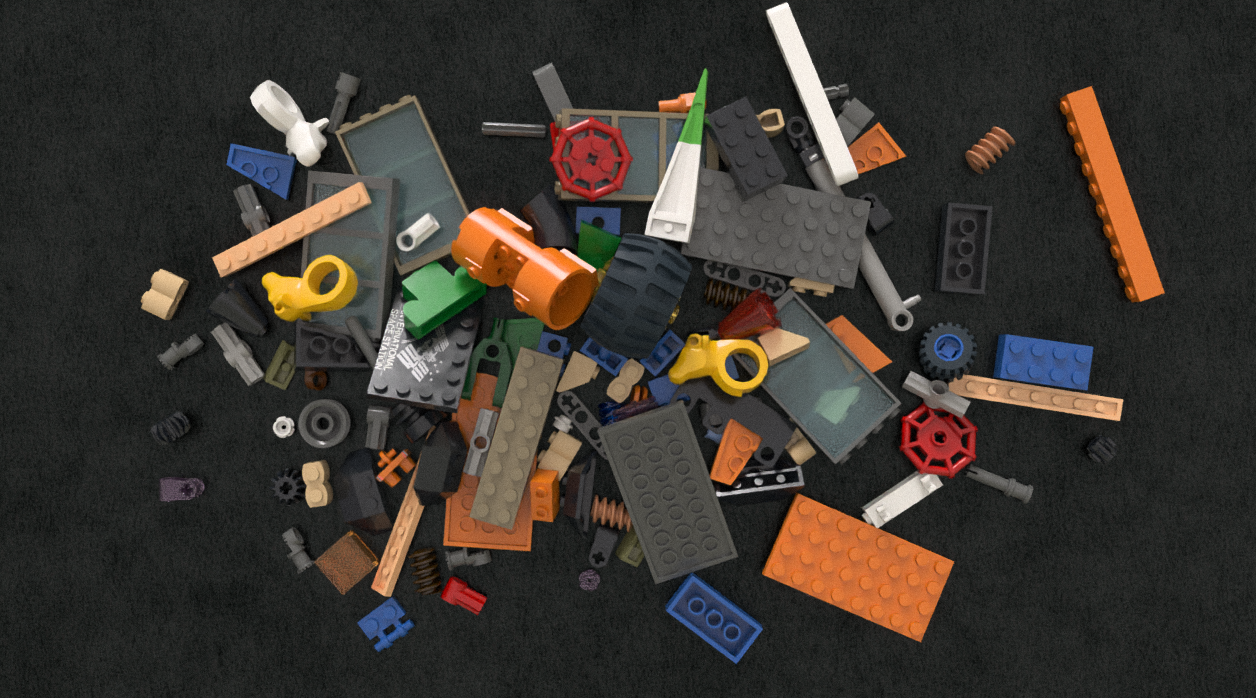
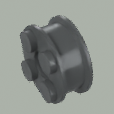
(310, 425)

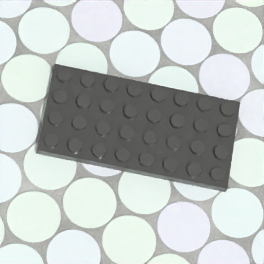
(779, 230)
(668, 491)

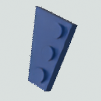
(267, 168)

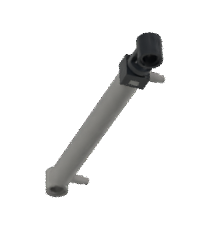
(869, 264)

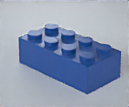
(1043, 362)
(713, 617)

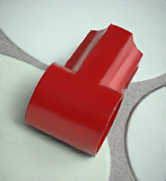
(458, 593)

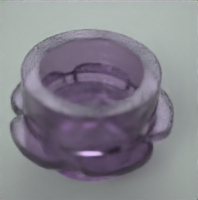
(595, 580)

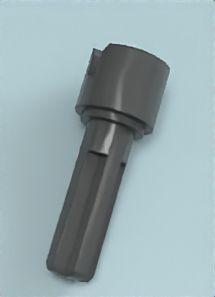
(346, 87)

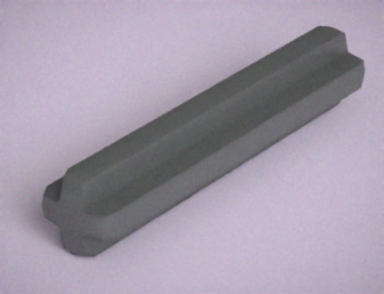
(511, 129)

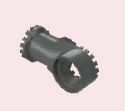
(178, 351)
(298, 555)
(464, 557)

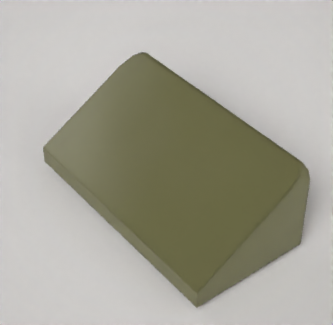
(281, 367)
(630, 549)

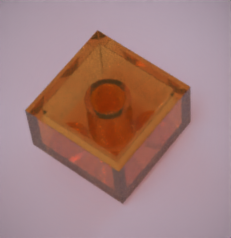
(347, 562)

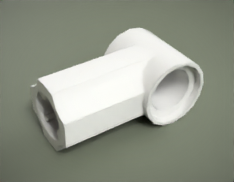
(419, 232)

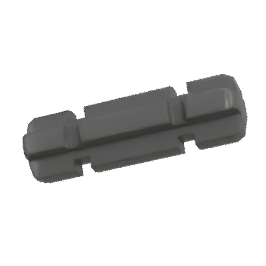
(833, 92)

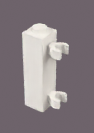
(900, 498)

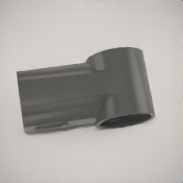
(377, 426)

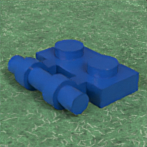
(381, 618)

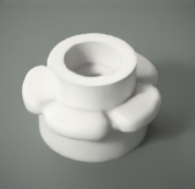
(563, 423)
(277, 427)

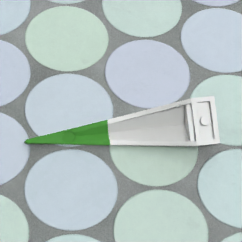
(676, 200)

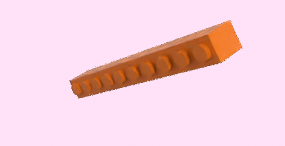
(1111, 195)

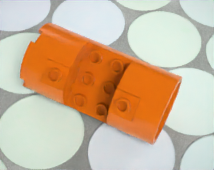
(544, 281)

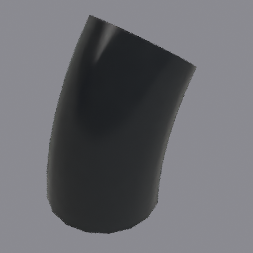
(550, 222)

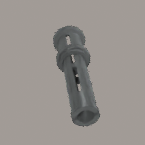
(1008, 486)

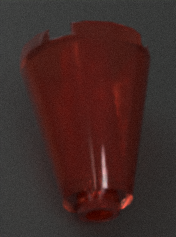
(750, 318)

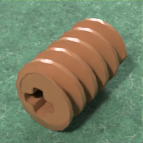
(987, 148)
(611, 512)

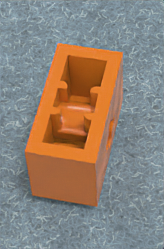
(545, 495)

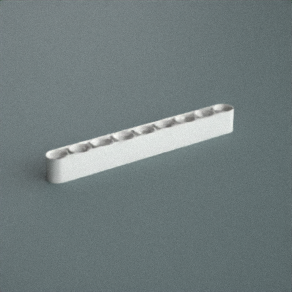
(812, 94)

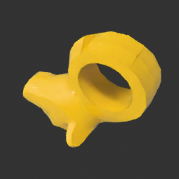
(299, 296)
(707, 358)

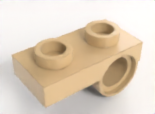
(799, 447)

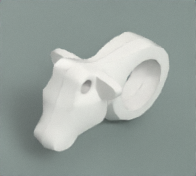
(283, 113)

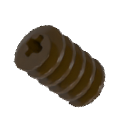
(724, 294)
(425, 571)

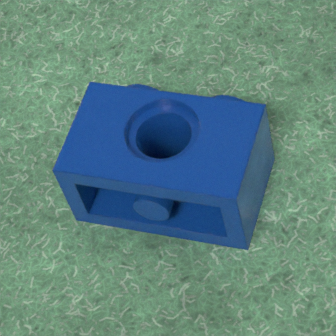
(610, 216)
(663, 354)

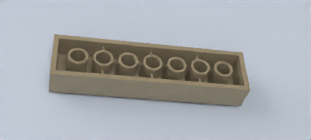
(516, 437)

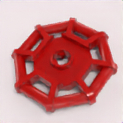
(596, 147)
(935, 450)

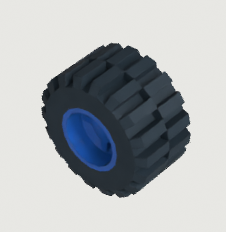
(947, 352)

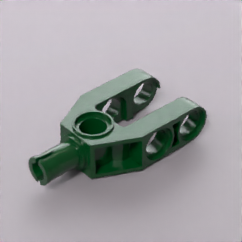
(503, 357)

